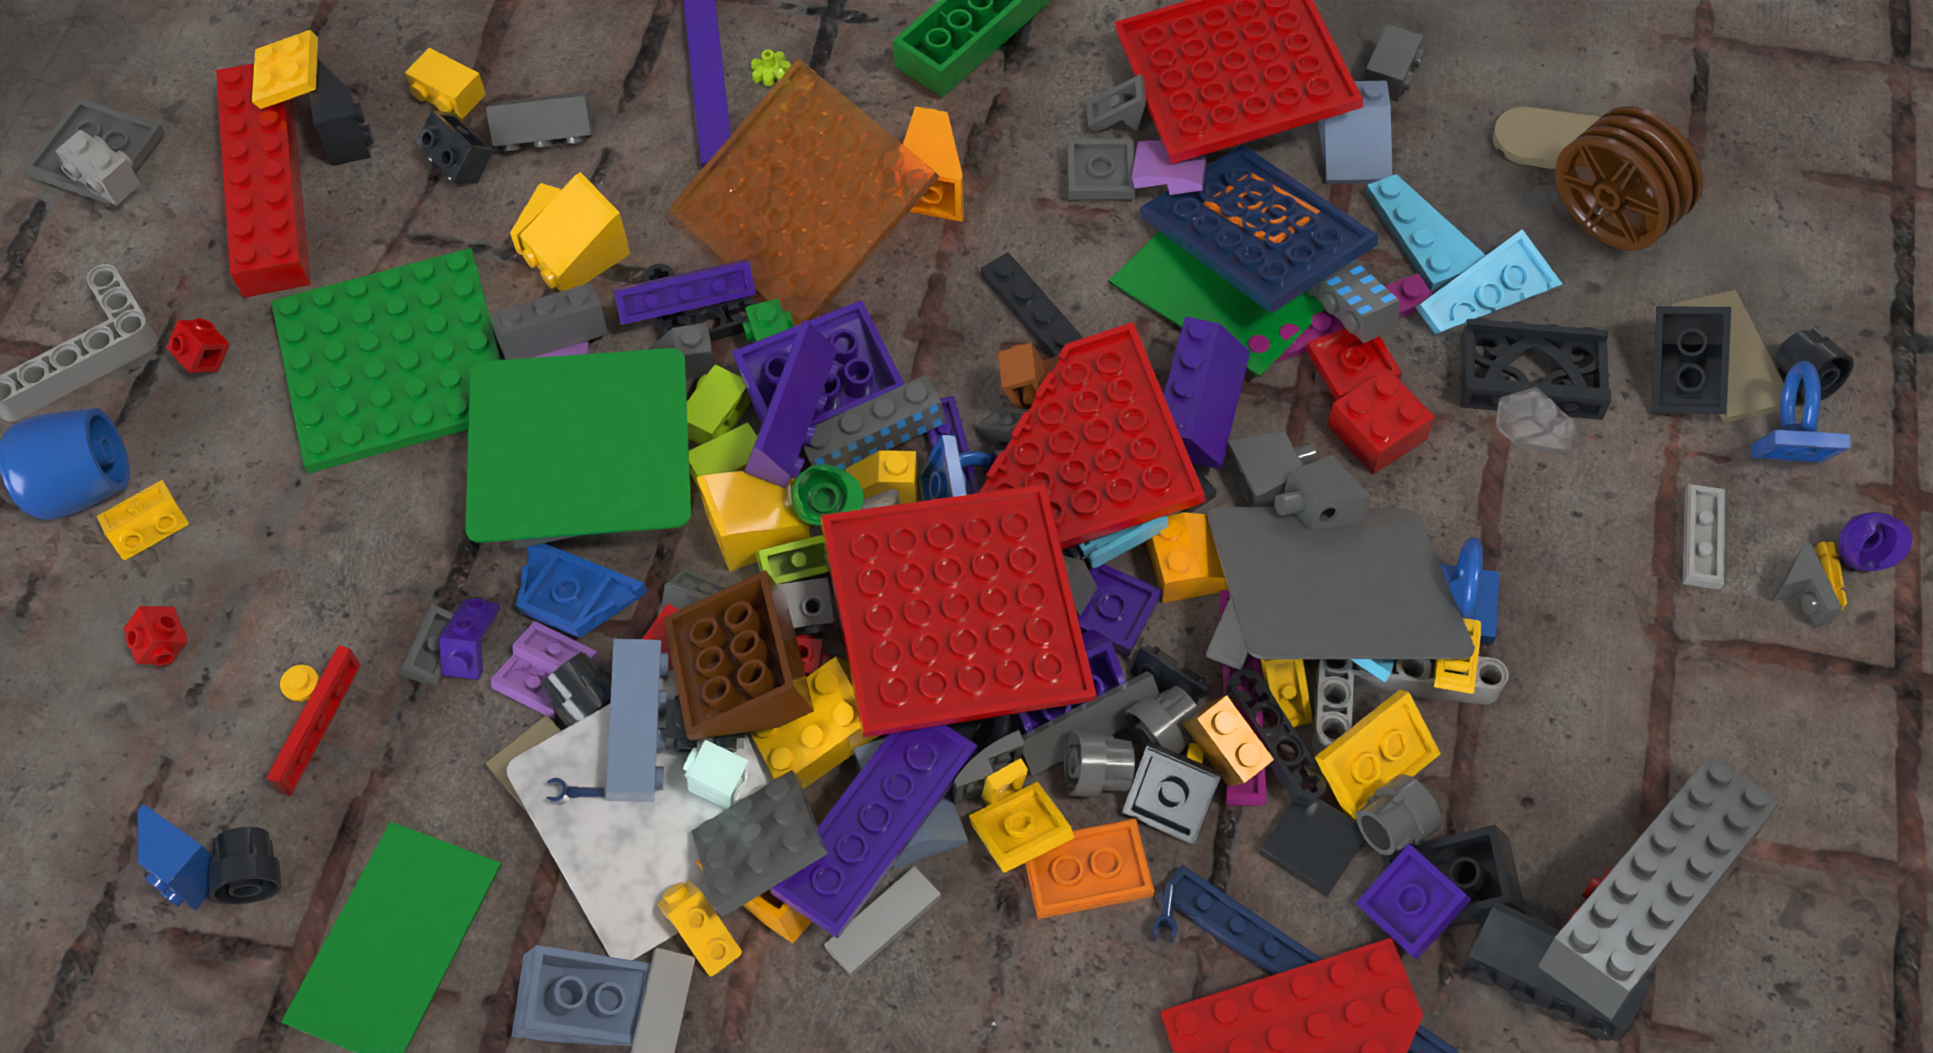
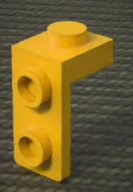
(699, 926)

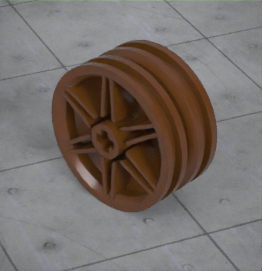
(1629, 178)

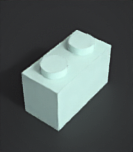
(716, 774)

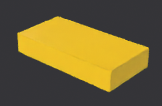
(1004, 782)

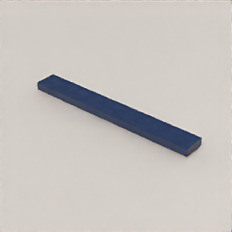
(1257, 938)

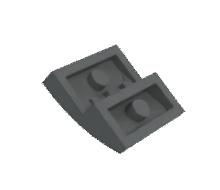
(990, 760)

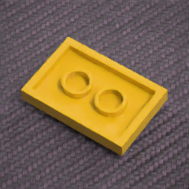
(1376, 750)

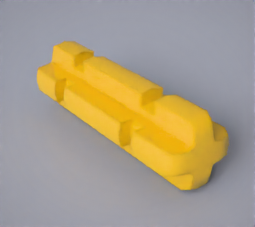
(1826, 554)

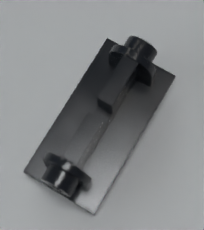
(1167, 675)

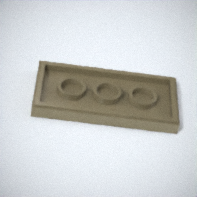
(1752, 378)

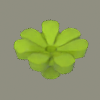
(769, 67)

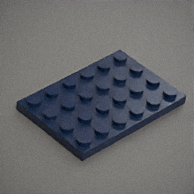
(1260, 269)

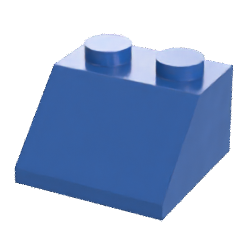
(173, 859)

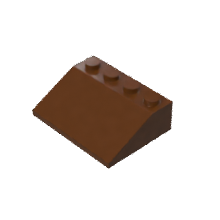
(738, 661)

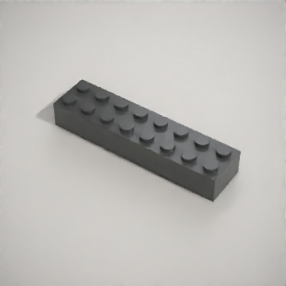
(1658, 886)

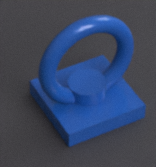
(1801, 439)
(942, 471)
(1475, 588)

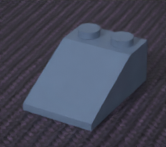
(1359, 142)
(578, 997)

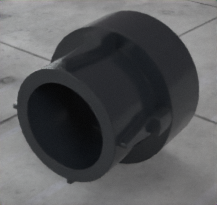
(1829, 359)
(578, 689)
(243, 867)

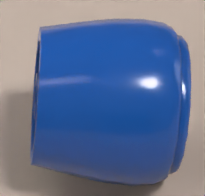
(63, 462)

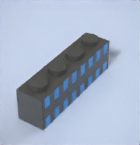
(1358, 301)
(876, 425)

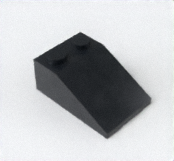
(339, 119)
(1691, 360)
(1479, 865)

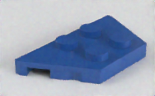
(572, 590)

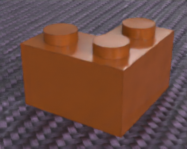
(1023, 373)

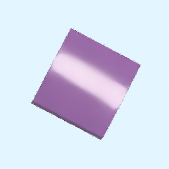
(1154, 168)
(534, 658)

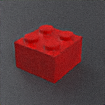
(1380, 421)

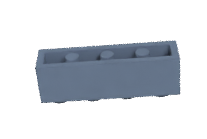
(634, 720)

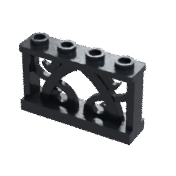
(1552, 343)

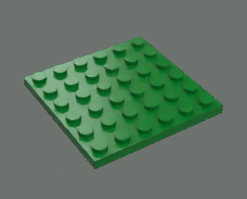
(384, 358)

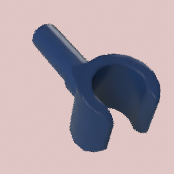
(572, 791)
(1166, 918)

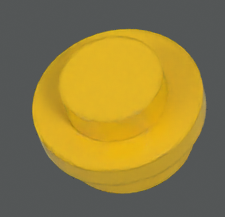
(299, 682)

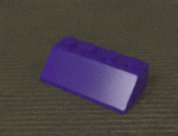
(1205, 388)
(792, 408)

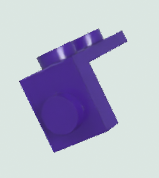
(462, 638)

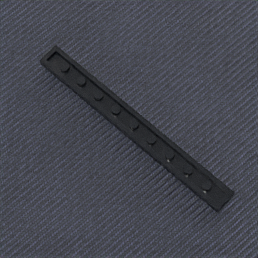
(1045, 320)

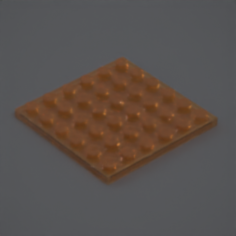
(803, 192)

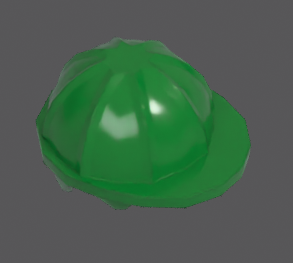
(825, 491)

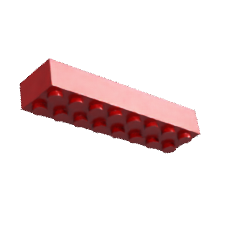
(261, 188)

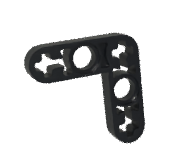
(700, 315)

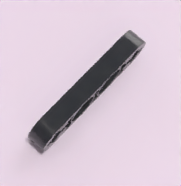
(1280, 734)

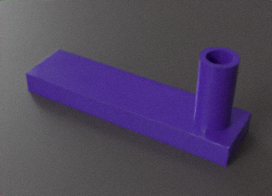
(684, 291)

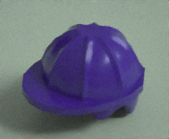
(1874, 541)

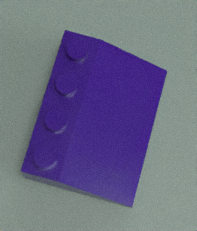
(862, 359)

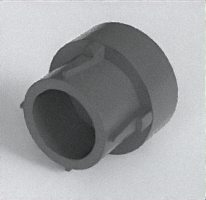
(1161, 719)
(1097, 763)
(1399, 815)

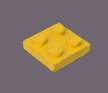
(285, 69)
(1021, 827)

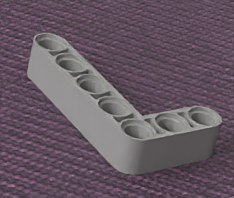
(84, 356)
(1353, 677)

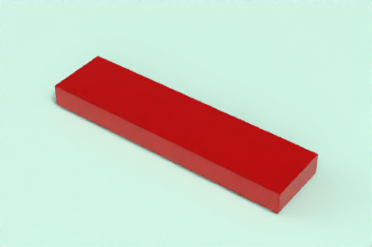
(313, 721)

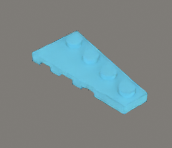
(1425, 236)
(1493, 283)

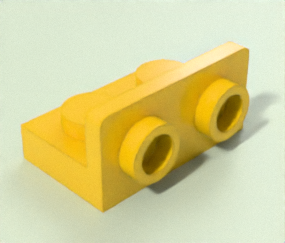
(142, 520)

